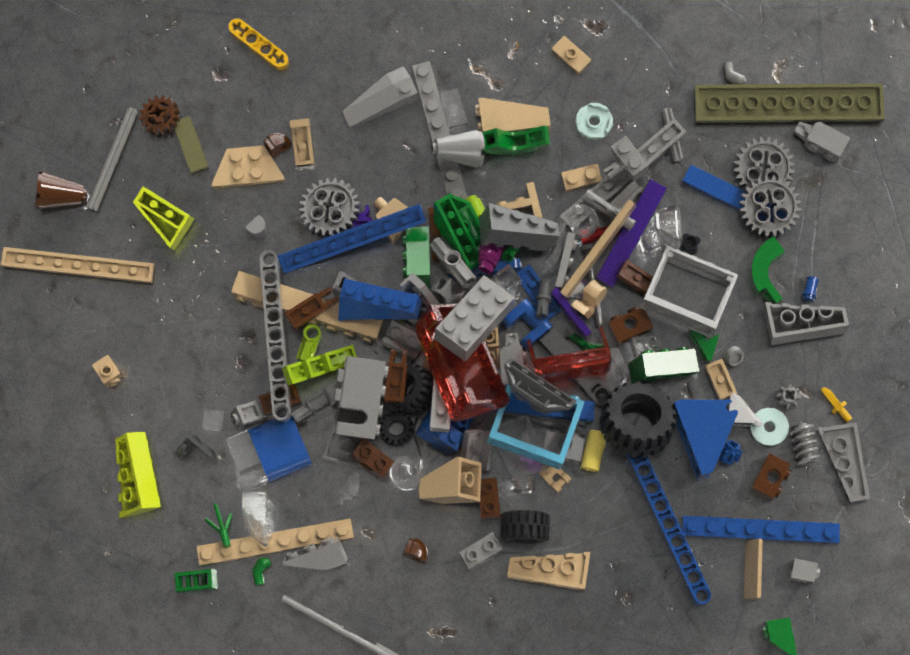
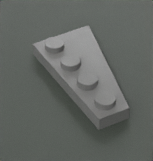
(846, 454)

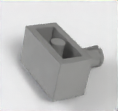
(627, 159)

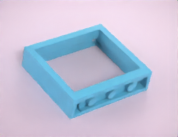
(531, 451)

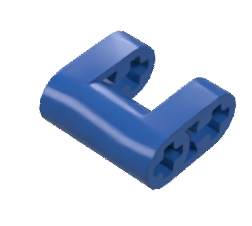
(528, 312)

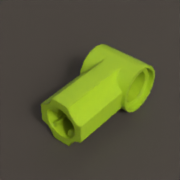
(309, 345)

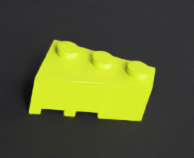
(165, 218)

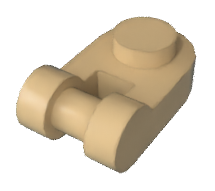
(548, 474)

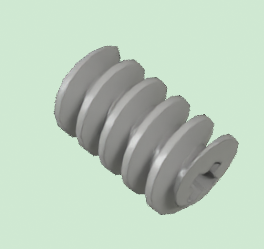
(804, 447)

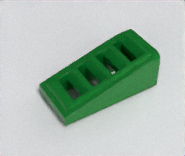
(212, 580)

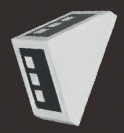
(745, 415)

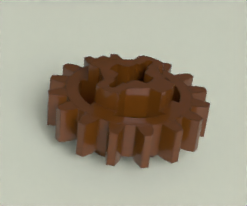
(164, 120)

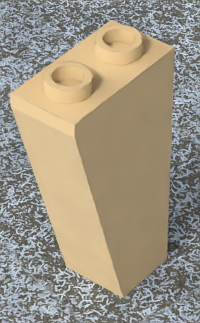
(510, 115)

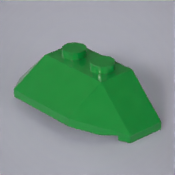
(459, 227)

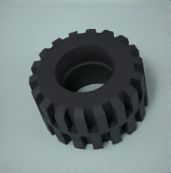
(423, 390)
(525, 526)

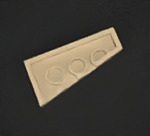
(553, 570)

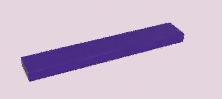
(628, 239)

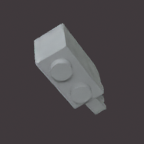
(822, 139)
(511, 349)

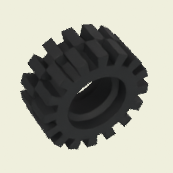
(399, 439)

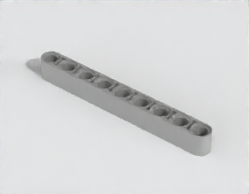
(276, 326)

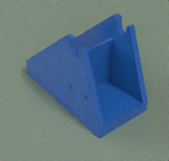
(704, 430)

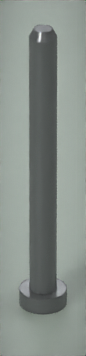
(591, 276)

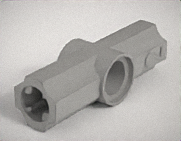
(458, 270)

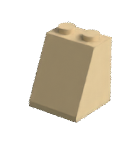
(453, 482)

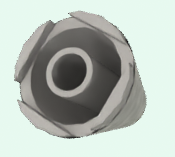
(460, 148)

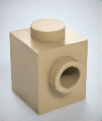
(107, 371)

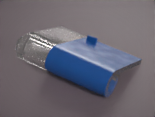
(268, 452)

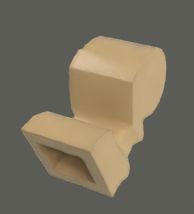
(592, 295)

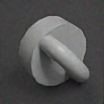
(733, 356)

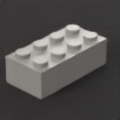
(474, 318)

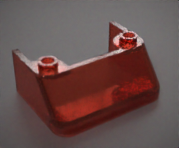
(574, 364)

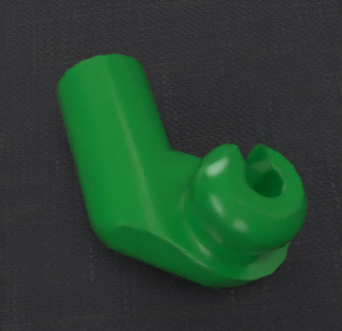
(258, 569)

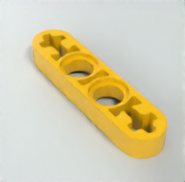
(258, 44)

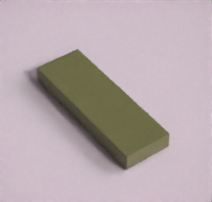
(190, 145)

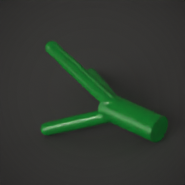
(582, 343)
(223, 529)

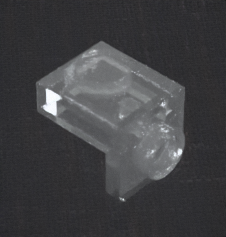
(645, 343)

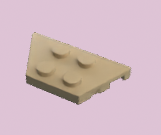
(247, 167)

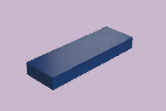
(530, 285)

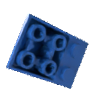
(444, 441)

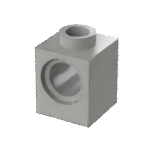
(804, 571)

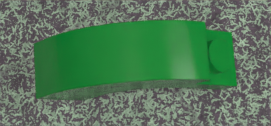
(513, 143)
(764, 257)

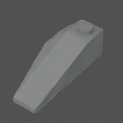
(386, 95)

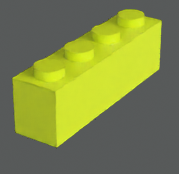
(136, 475)

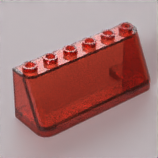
(466, 386)

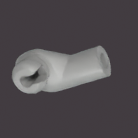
(731, 76)

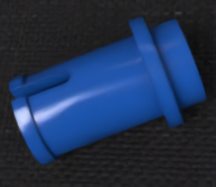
(810, 289)

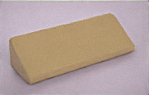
(753, 569)

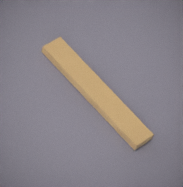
(598, 248)

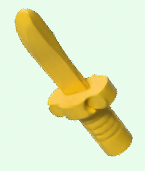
(839, 407)

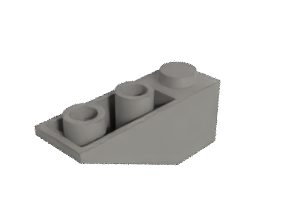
(322, 556)

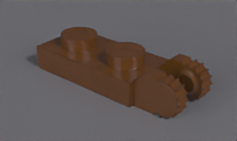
(310, 308)
(396, 378)

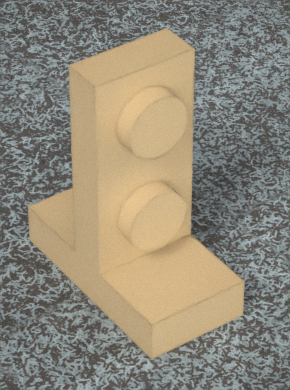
(302, 141)
(522, 204)

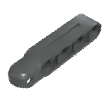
(591, 386)

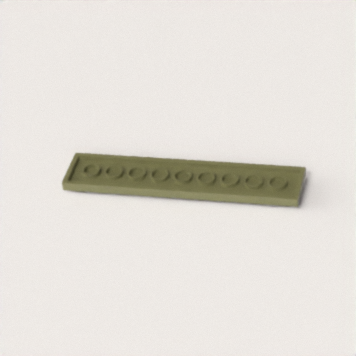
(789, 103)

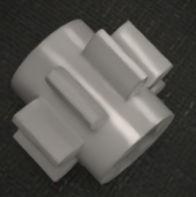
(788, 402)

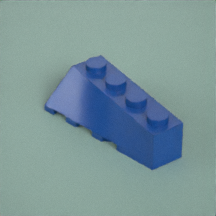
(375, 302)

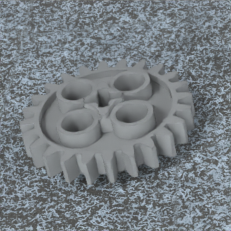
(747, 164)
(787, 204)
(313, 206)

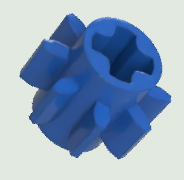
(731, 452)

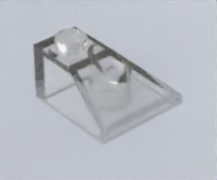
(668, 224)

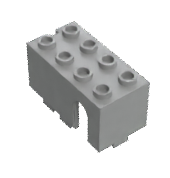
(361, 392)

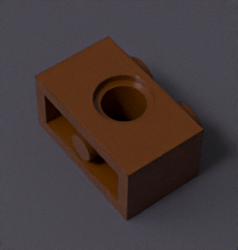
(621, 333)
(370, 458)
(762, 485)
(489, 500)

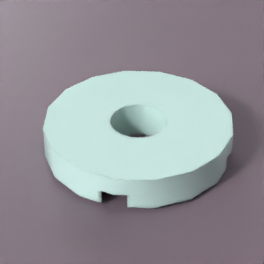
(594, 132)
(780, 423)

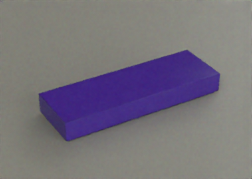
(571, 314)

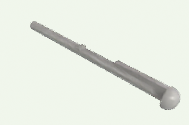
(377, 650)

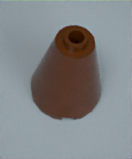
(57, 192)

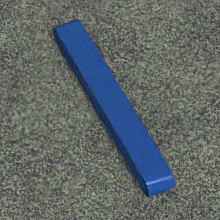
(668, 534)

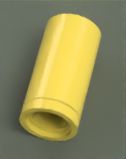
(593, 451)

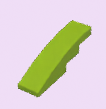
(317, 365)

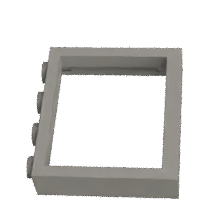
(678, 314)

